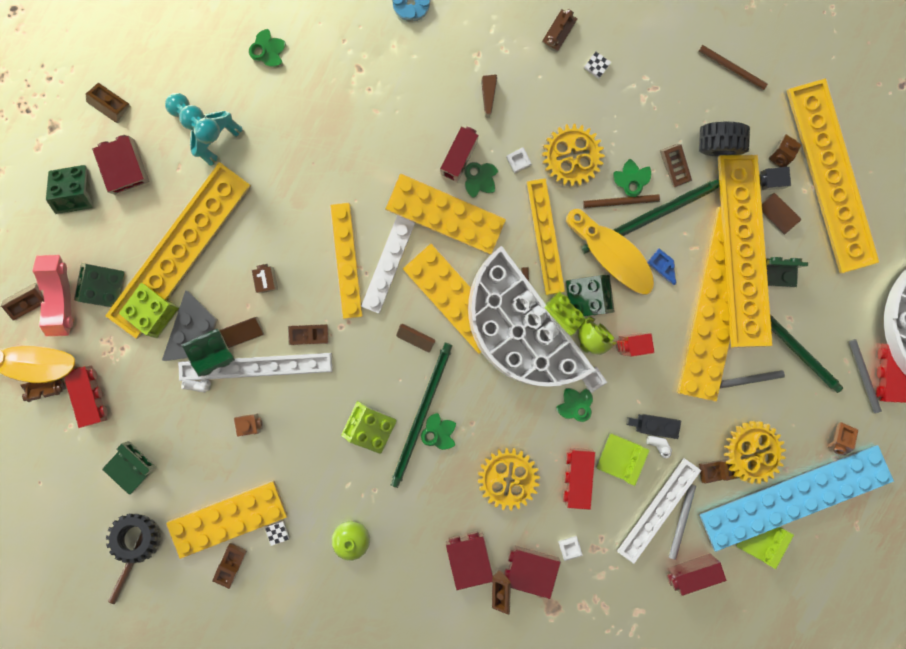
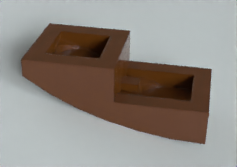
(308, 334)
(716, 471)
(229, 565)

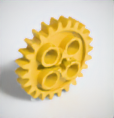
(577, 172)
(750, 435)
(525, 481)

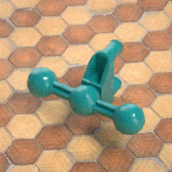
(203, 127)

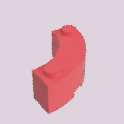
(53, 280)

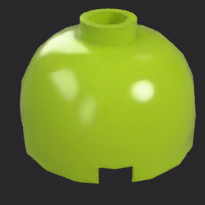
(595, 337)
(350, 540)

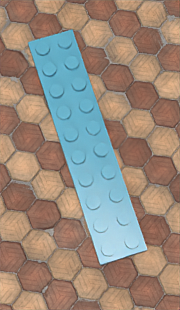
(796, 498)

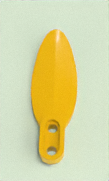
(614, 253)
(35, 364)

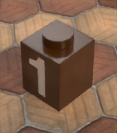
(264, 279)

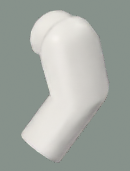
(200, 386)
(661, 444)

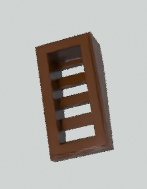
(488, 90)
(670, 167)

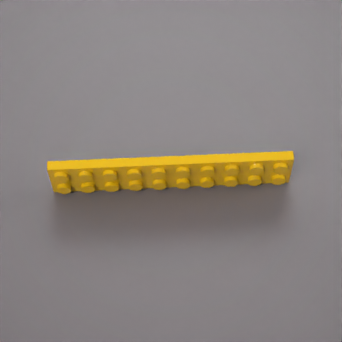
(832, 176)
(185, 240)
(744, 251)
(710, 326)

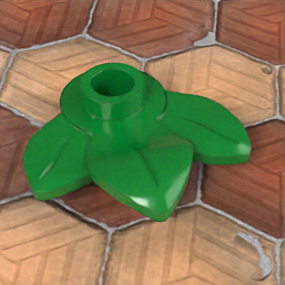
(270, 49)
(632, 175)
(482, 180)
(574, 402)
(441, 431)

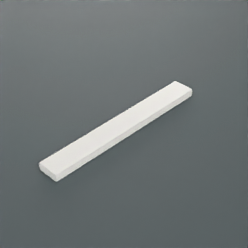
(264, 367)

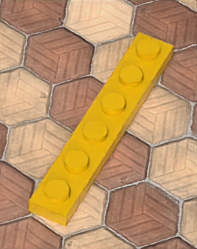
(545, 236)
(346, 260)

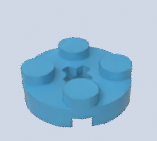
(410, 11)

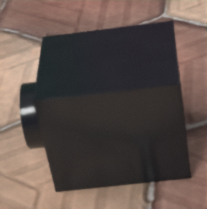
(775, 178)

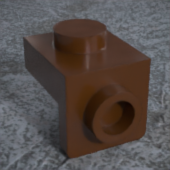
(785, 151)

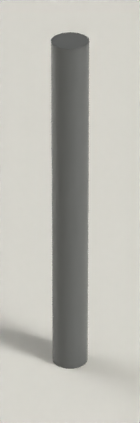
(865, 376)
(752, 379)

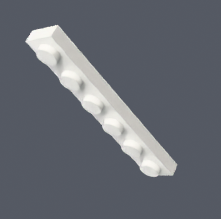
(388, 264)
(658, 510)

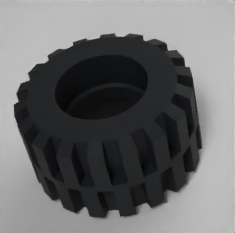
(724, 138)
(118, 533)

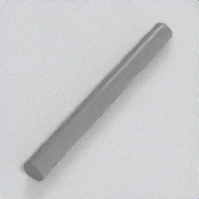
(682, 522)

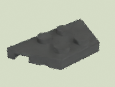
(190, 323)

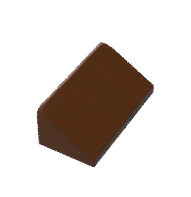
(106, 102)
(779, 213)
(23, 301)
(242, 332)
(415, 337)
(501, 592)

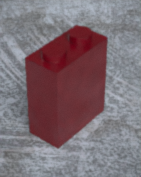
(459, 153)
(120, 164)
(469, 560)
(532, 571)
(696, 574)

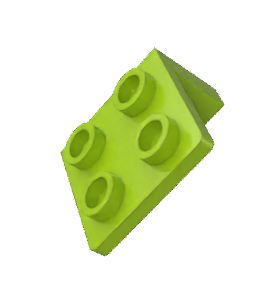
(148, 311)
(565, 313)
(368, 428)
(622, 459)
(768, 546)

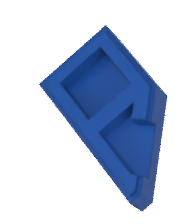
(663, 265)

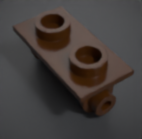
(560, 29)
(34, 390)

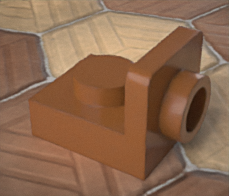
(248, 424)
(844, 439)

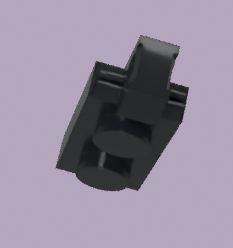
(656, 425)

